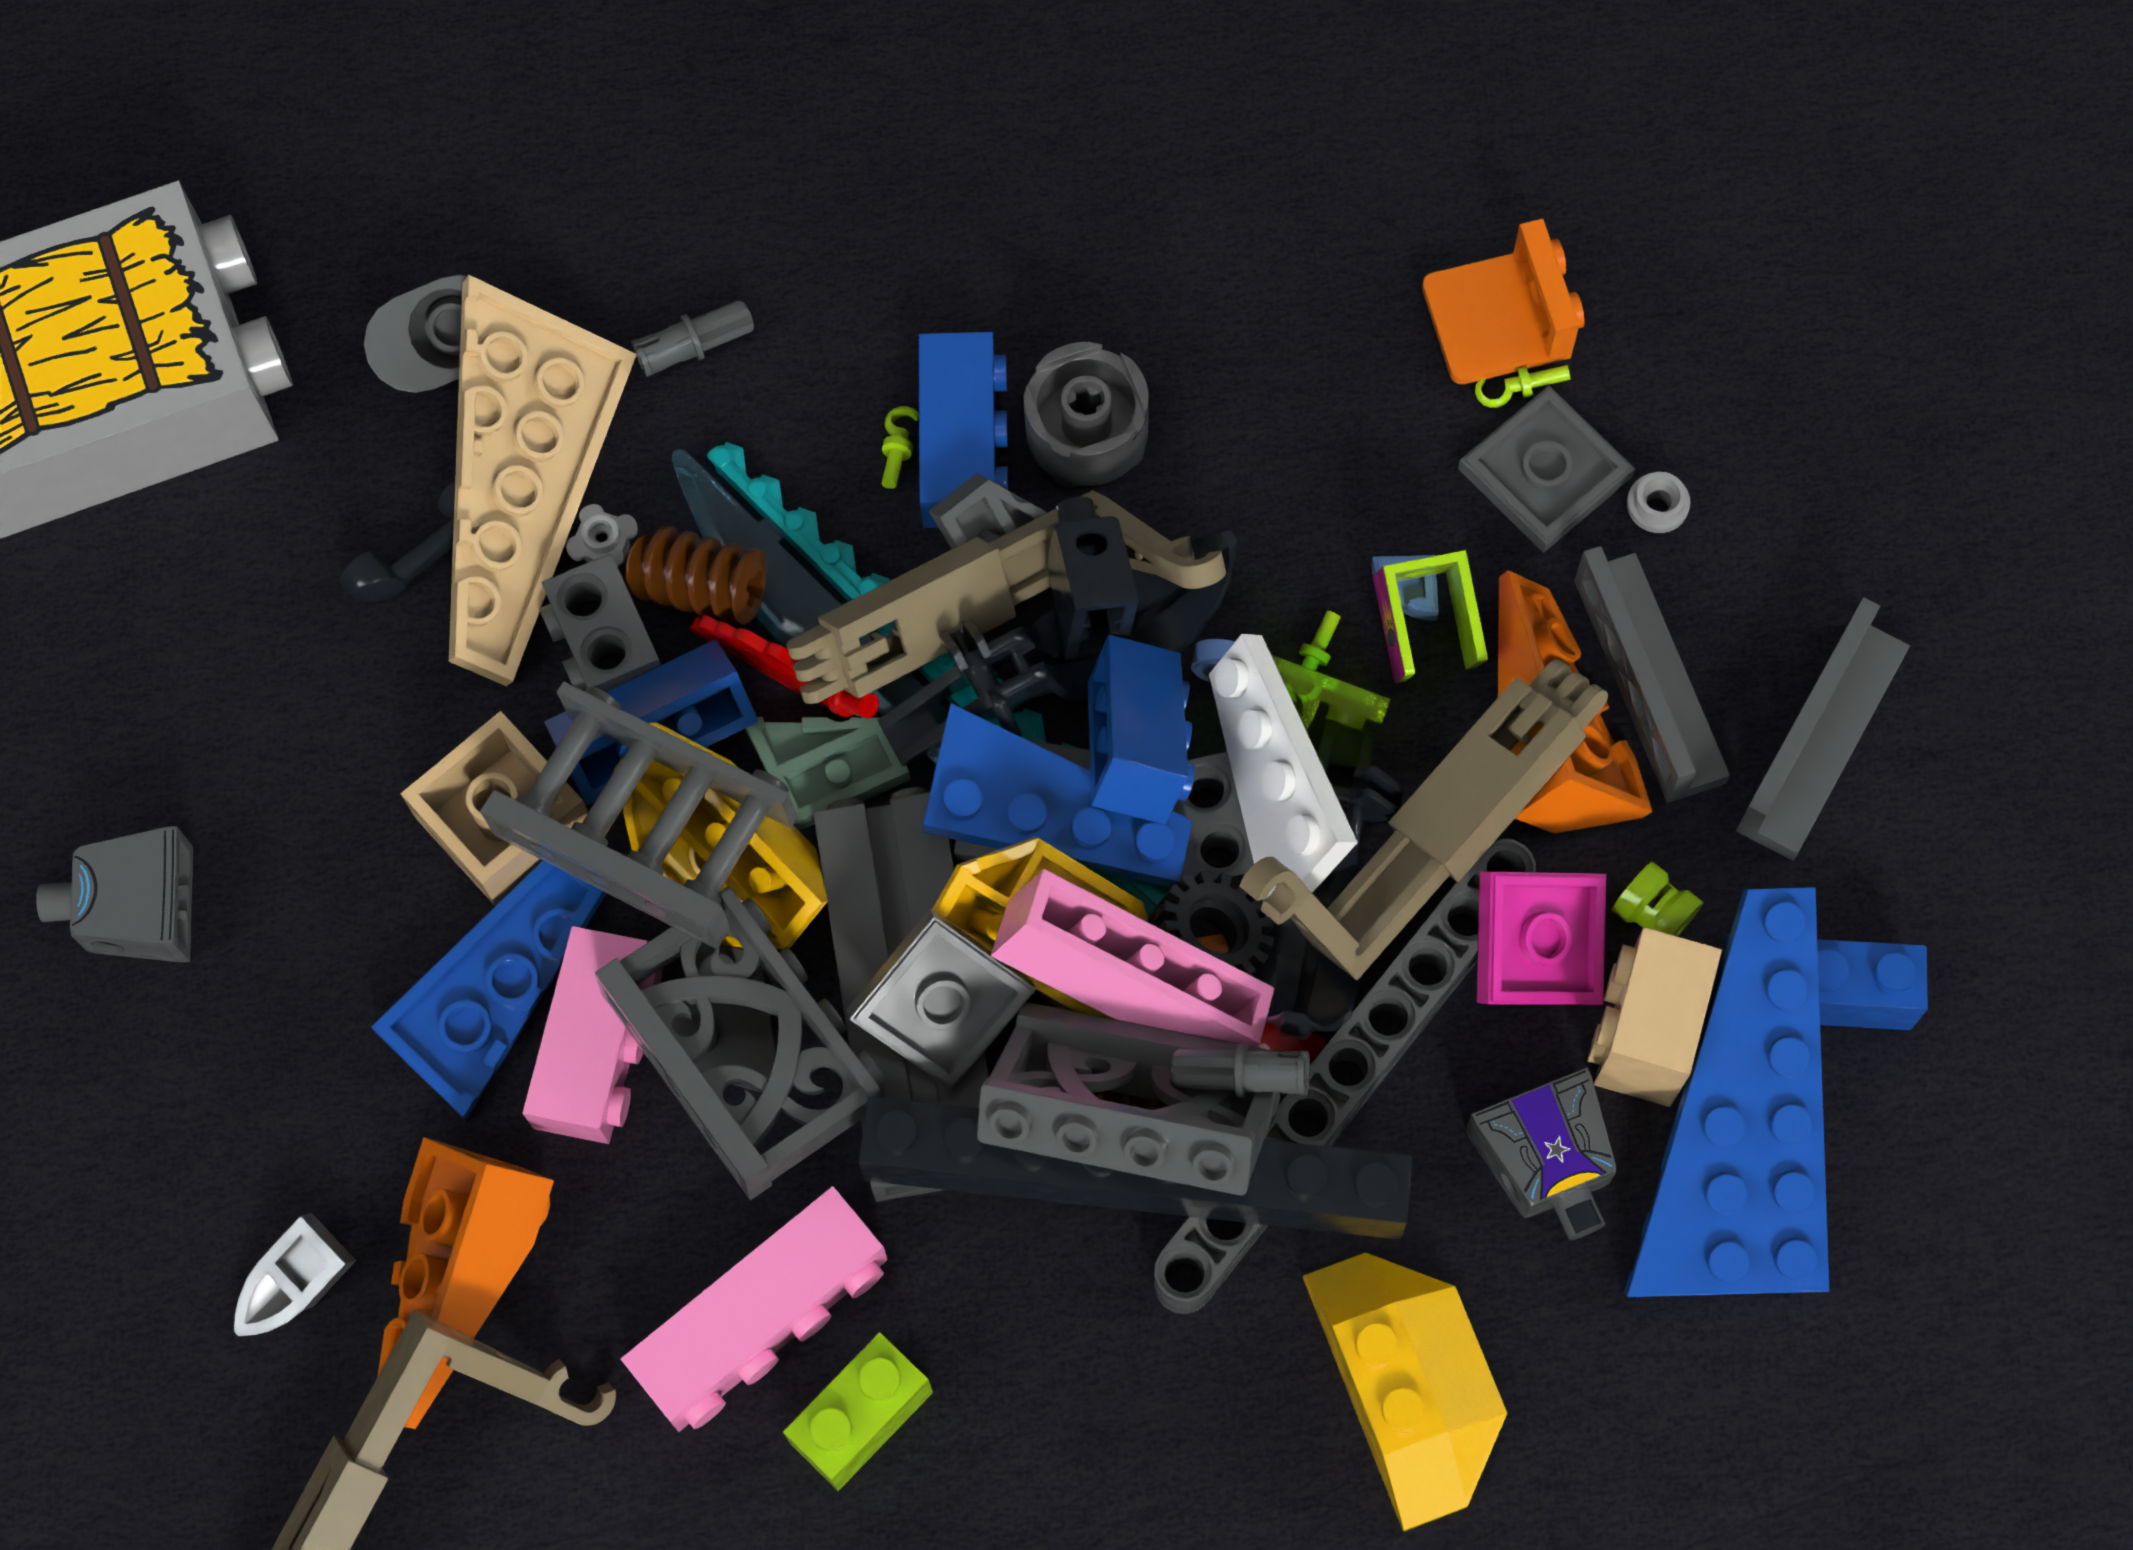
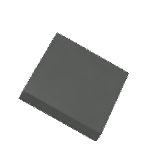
(1546, 468)
(940, 999)

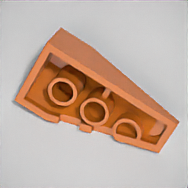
(1600, 778)
(466, 1242)

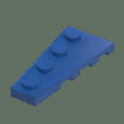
(1006, 789)
(484, 990)

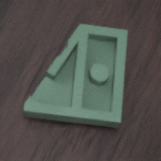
(827, 761)

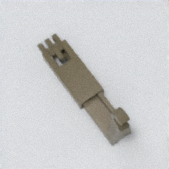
(967, 582)
(1444, 821)
(351, 1469)

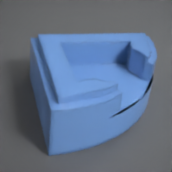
(1417, 595)

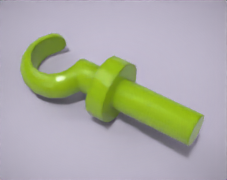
(1523, 382)
(896, 446)
(1315, 653)

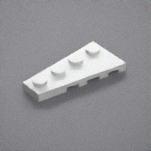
(1275, 769)

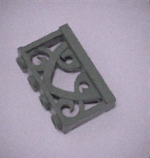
(1046, 1106)
(739, 1129)

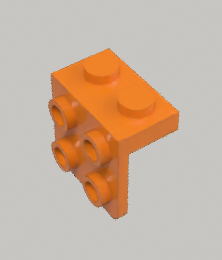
(1505, 309)

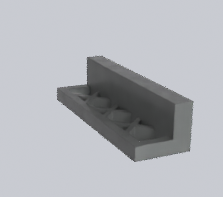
(1650, 675)
(1823, 735)

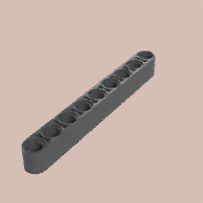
(1361, 1045)

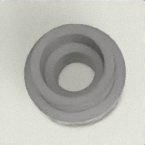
(1663, 487)

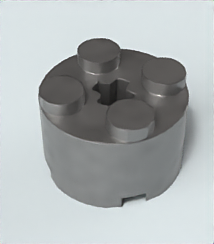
(1091, 446)

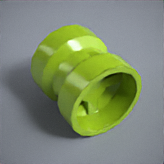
(1670, 914)

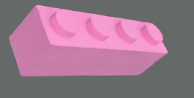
(1127, 964)
(756, 1310)

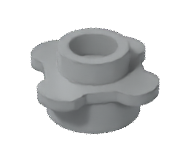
(594, 522)

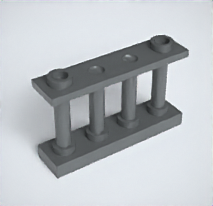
(639, 876)

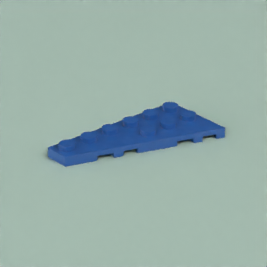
(1746, 1149)

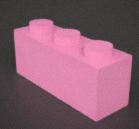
(584, 1046)

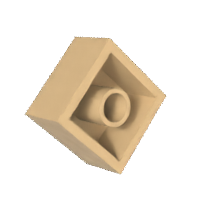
(457, 787)
(1657, 1016)

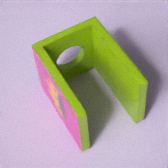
(1463, 603)

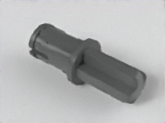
(692, 337)
(1242, 1070)

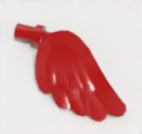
(776, 663)

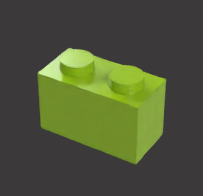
(858, 1411)

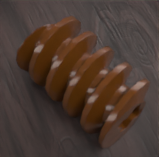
(697, 575)

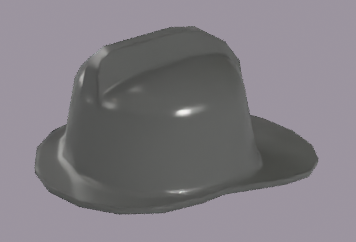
(417, 337)

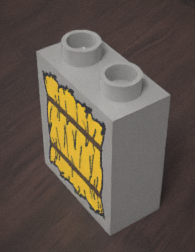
(126, 355)

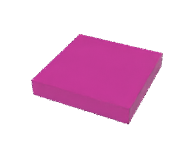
(1541, 938)

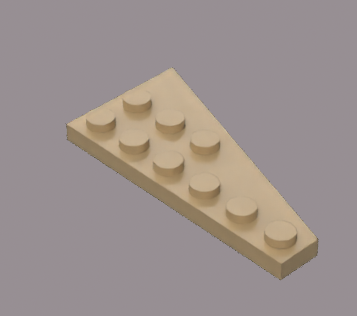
(527, 441)

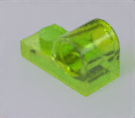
(1346, 702)

